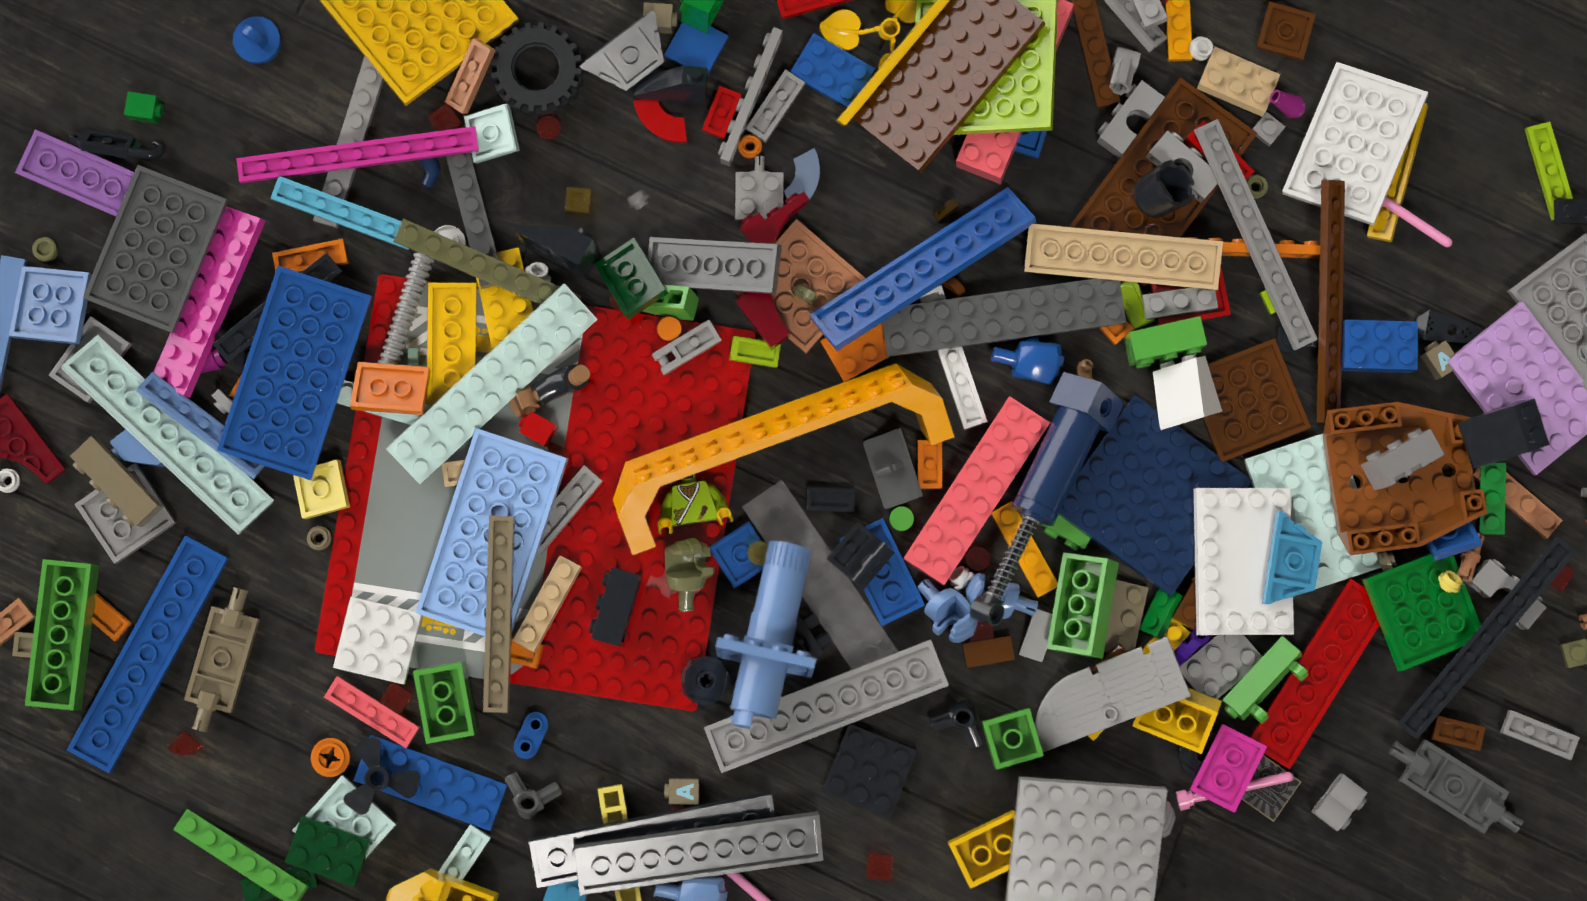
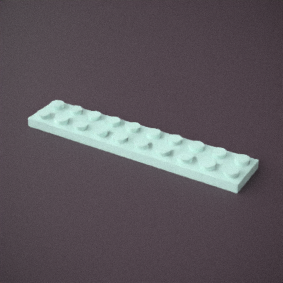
(491, 383)
(201, 468)

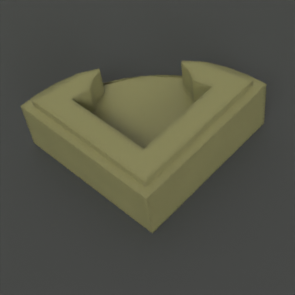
(804, 294)

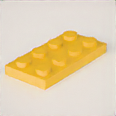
(502, 308)

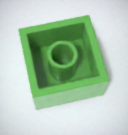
(1012, 738)

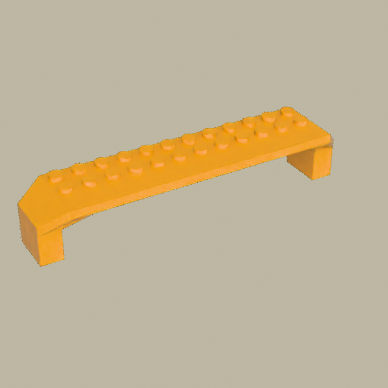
(645, 474)

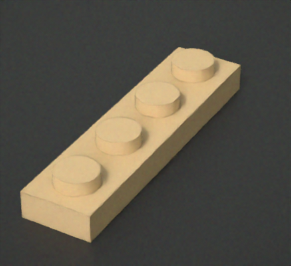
(547, 604)

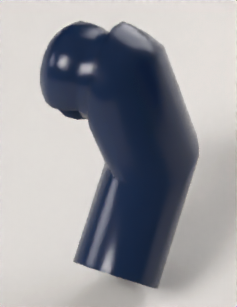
(432, 171)

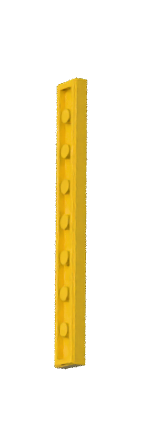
(892, 61)

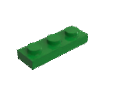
(1494, 487)

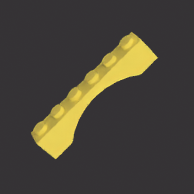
(613, 810)

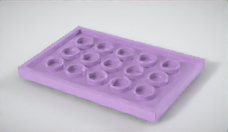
(1521, 362)

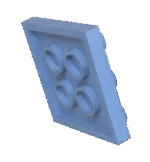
(50, 305)

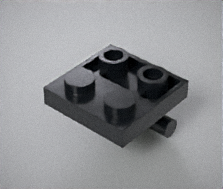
(860, 555)

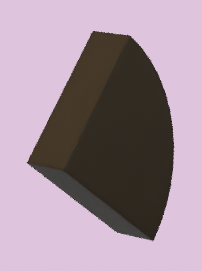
(949, 207)

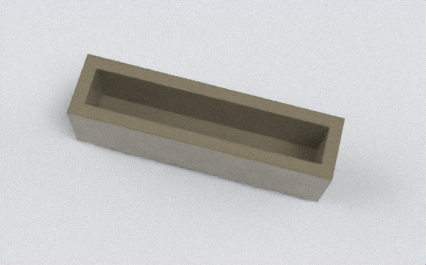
(116, 482)

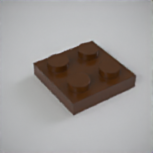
(1285, 31)

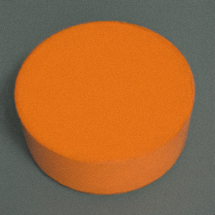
(669, 329)

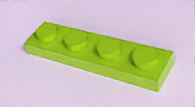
(1548, 164)

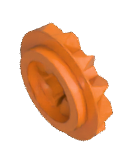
(320, 763)

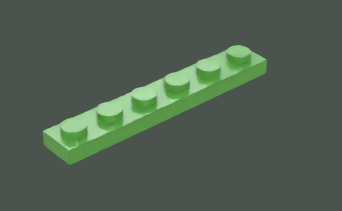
(240, 857)

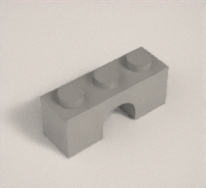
(1141, 101)
(1172, 148)
(1491, 577)

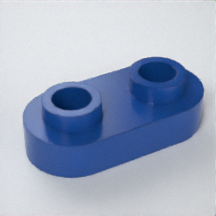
(531, 735)

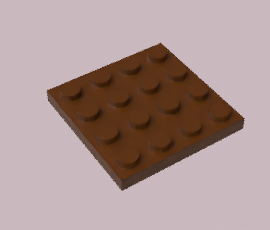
(1255, 401)

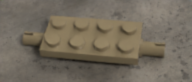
(221, 659)

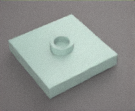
(494, 132)

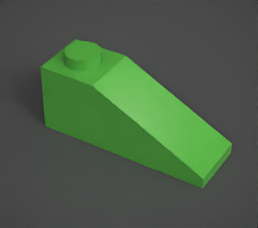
(678, 303)

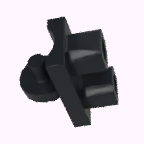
(819, 643)

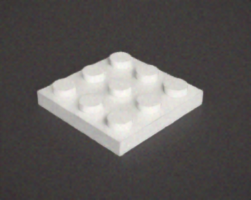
(377, 640)

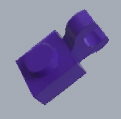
(1185, 650)

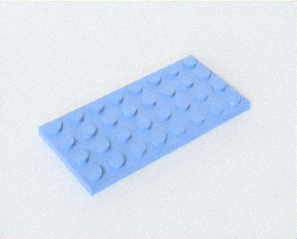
(496, 480)

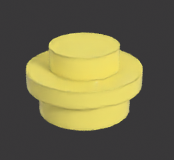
(1450, 581)

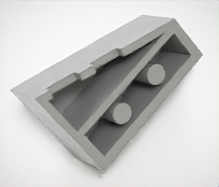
(1401, 458)

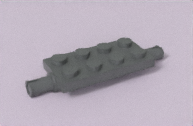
(1454, 786)

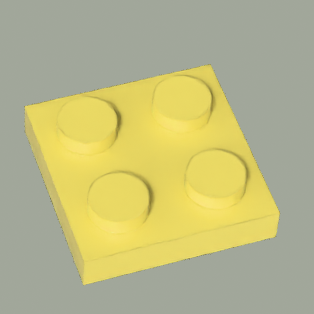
(324, 492)

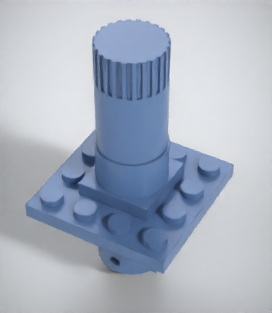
(768, 646)

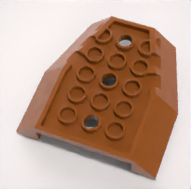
(1404, 512)

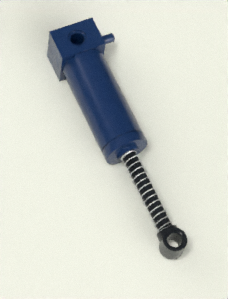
(1082, 411)

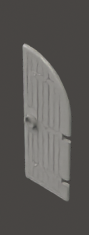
(1120, 691)

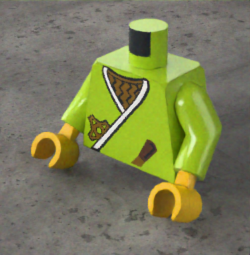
(692, 504)

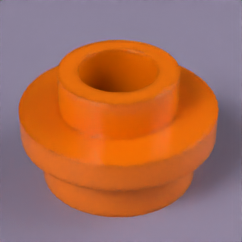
(750, 138)

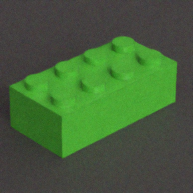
(1082, 605)

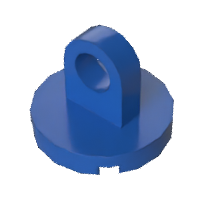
(257, 40)

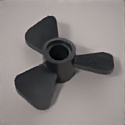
(362, 797)

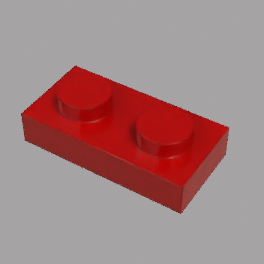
(721, 112)

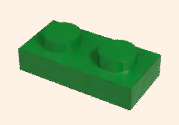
(1160, 614)

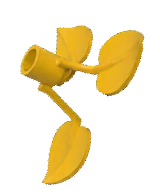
(844, 25)

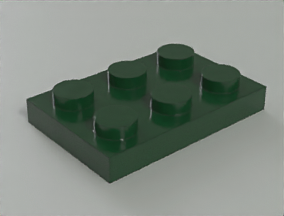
(631, 278)
(328, 851)

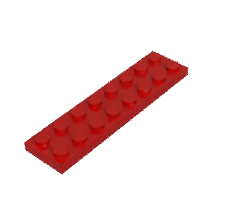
(1328, 661)

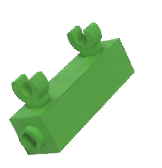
(1262, 680)

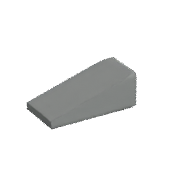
(1036, 636)

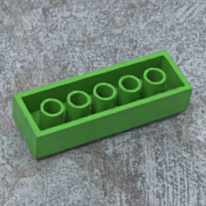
(62, 635)

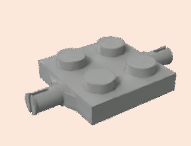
(757, 191)

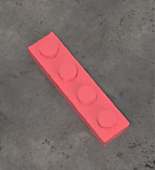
(371, 712)

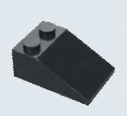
(1503, 433)

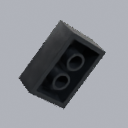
(615, 607)

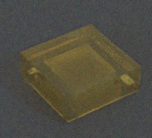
(578, 200)

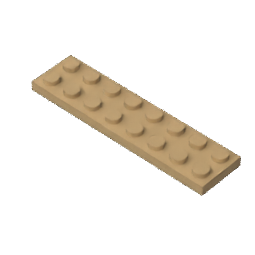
(1129, 255)

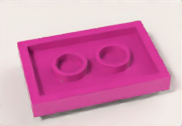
(1228, 768)

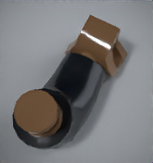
(554, 385)

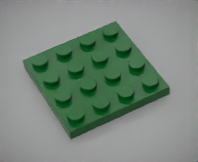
(1417, 614)

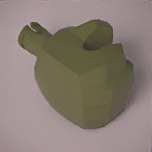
(687, 569)

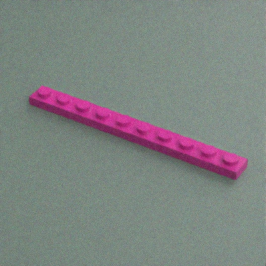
(357, 154)

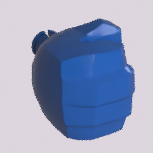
(1032, 360)

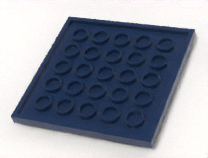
(1140, 494)

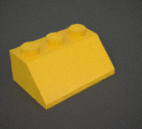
(1182, 722)

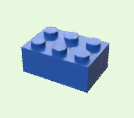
(1379, 346)

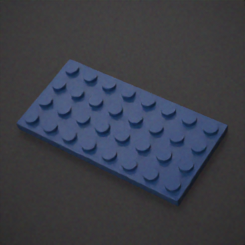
(294, 373)

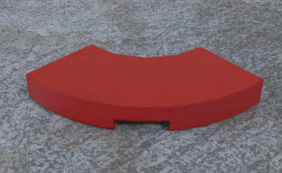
(659, 122)

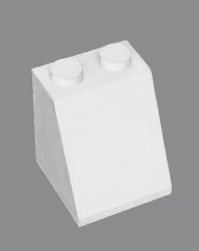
(1185, 391)

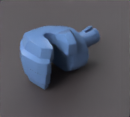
(1011, 598)
(947, 609)
(694, 890)

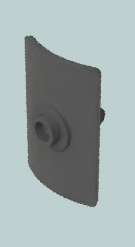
(892, 468)

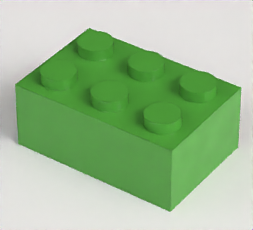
(1164, 342)
(445, 702)

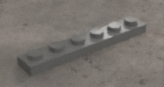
(471, 206)

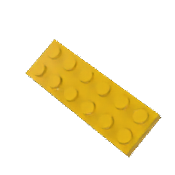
(450, 335)

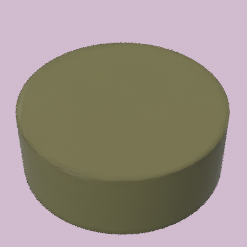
(45, 249)

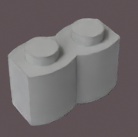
(1339, 802)

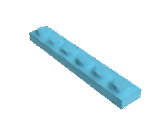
(336, 210)

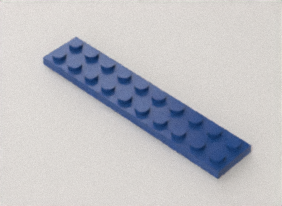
(922, 268)
(147, 654)

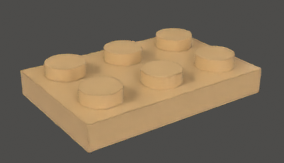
(1238, 81)

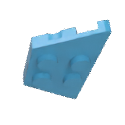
(1292, 561)

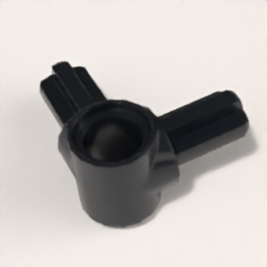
(952, 718)

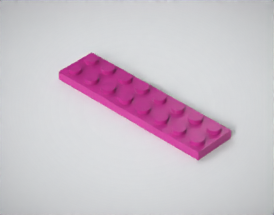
(209, 300)

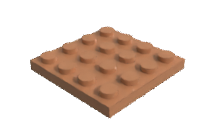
(815, 266)

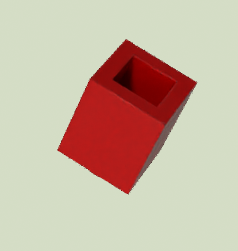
(537, 428)

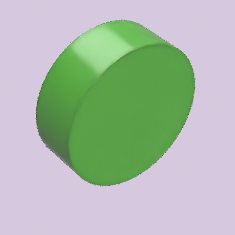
(901, 518)

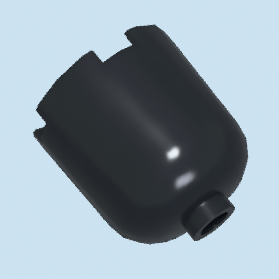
(1163, 190)

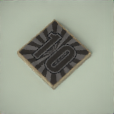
(1273, 798)

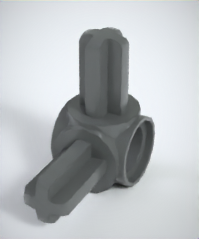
(522, 795)

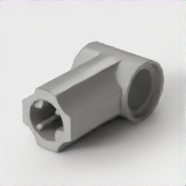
(1124, 67)

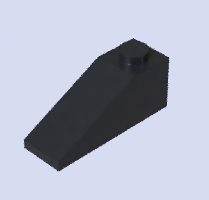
(678, 85)

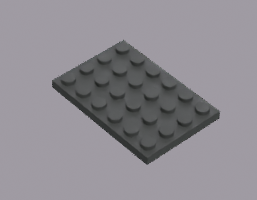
(155, 249)

